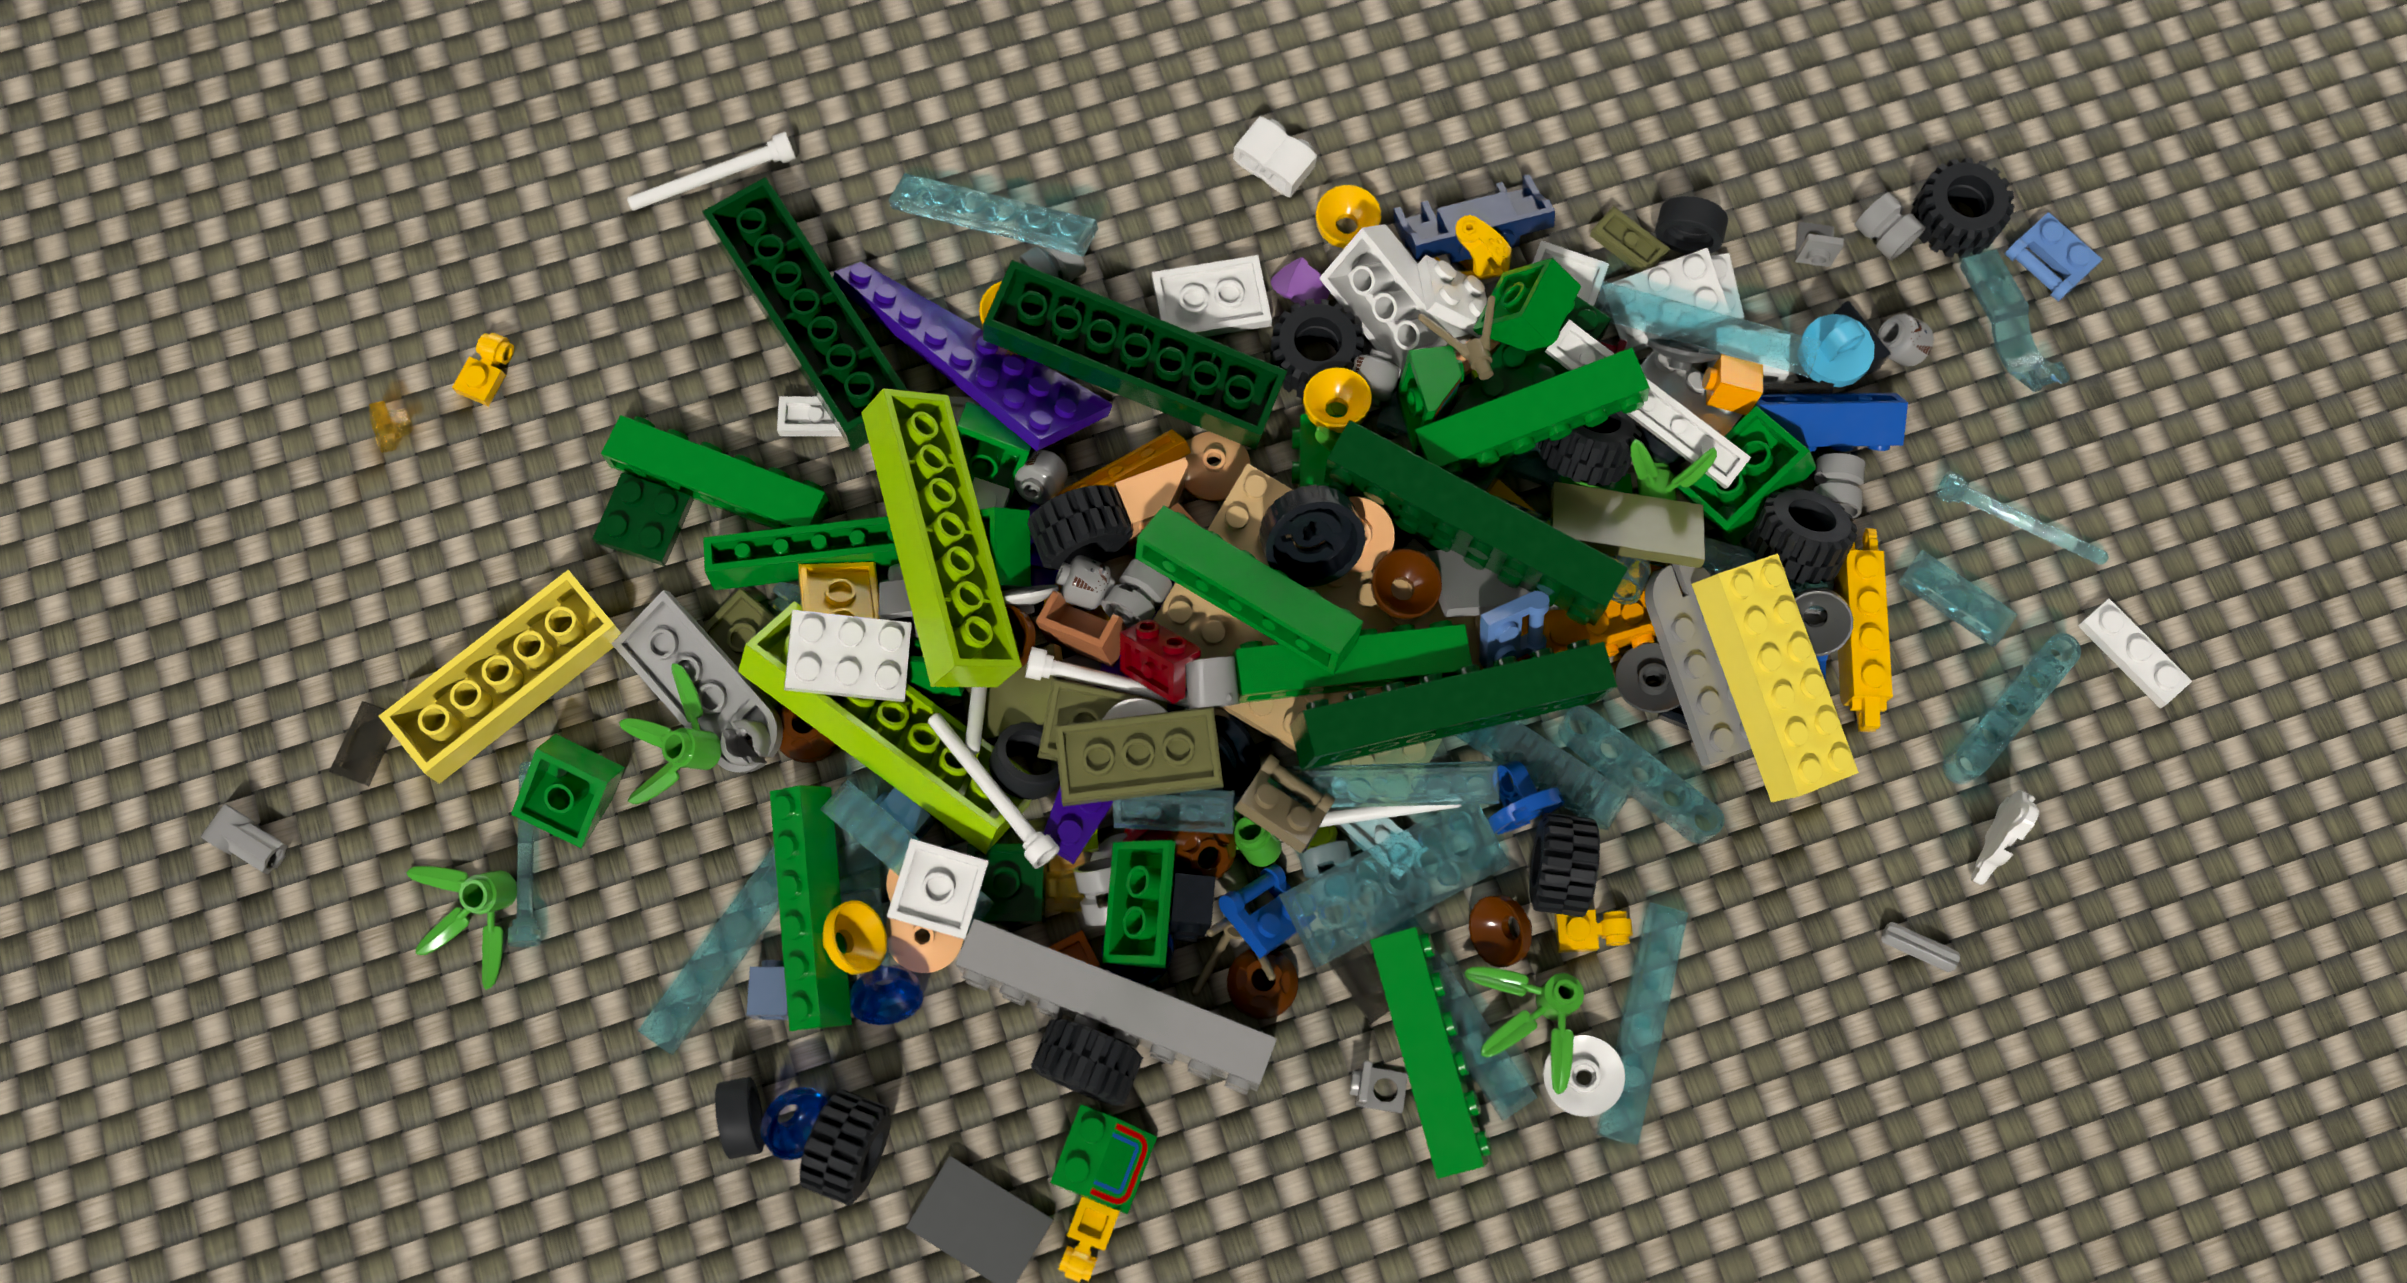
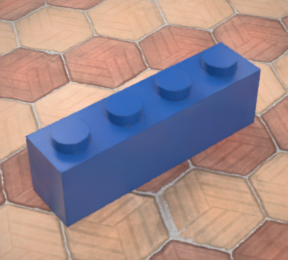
(1840, 419)

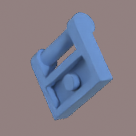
(2059, 250)
(1503, 628)

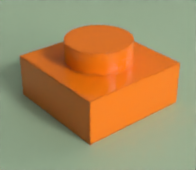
(1078, 948)

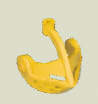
(1487, 247)

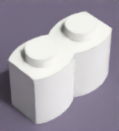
(1275, 156)

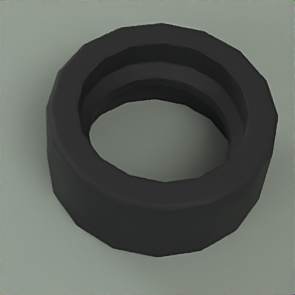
(1691, 224)
(1008, 776)
(739, 1117)

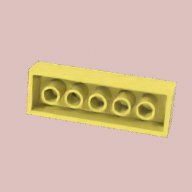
(501, 677)
(1775, 678)

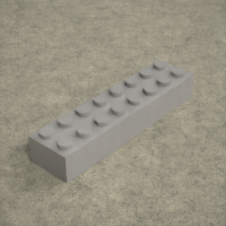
(1115, 1005)

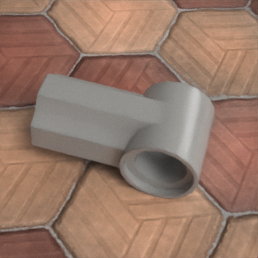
(239, 836)

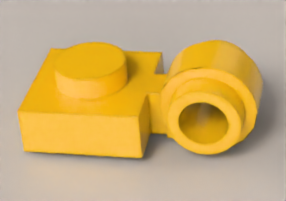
(481, 378)
(1582, 933)
(1091, 1227)

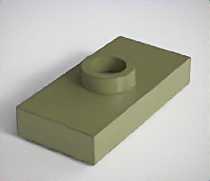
(1629, 241)

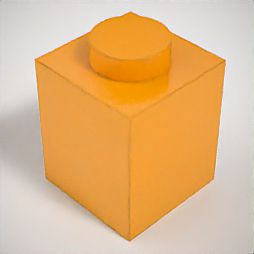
(1733, 384)

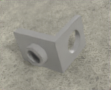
(1817, 249)
(1363, 1087)

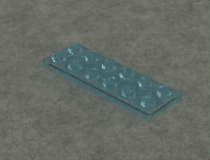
(1393, 881)

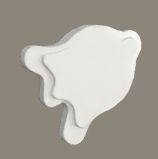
(2012, 821)

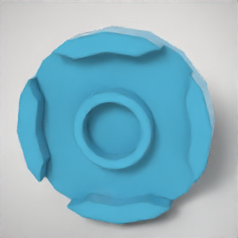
(1844, 349)

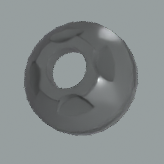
(1836, 627)

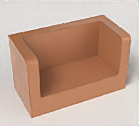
(1080, 630)

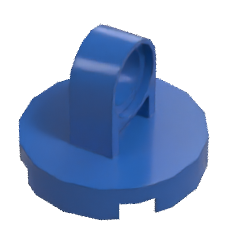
(1521, 800)

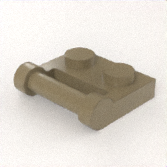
(1278, 811)

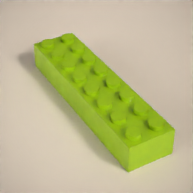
(940, 540)
(887, 739)

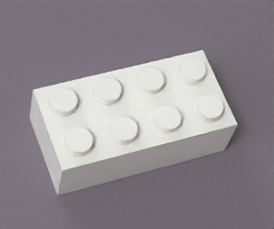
(1384, 292)

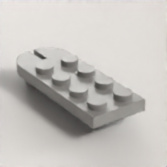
(1694, 663)
(729, 700)

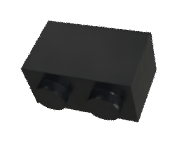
(1191, 906)

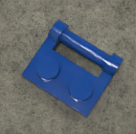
(1268, 925)

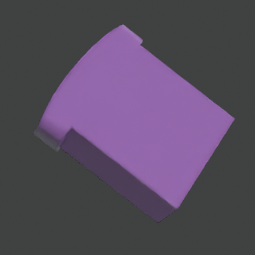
(1299, 283)

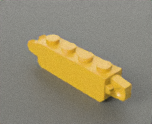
(1865, 657)

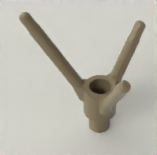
(1477, 348)
(1229, 933)

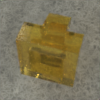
(388, 425)
(1062, 892)

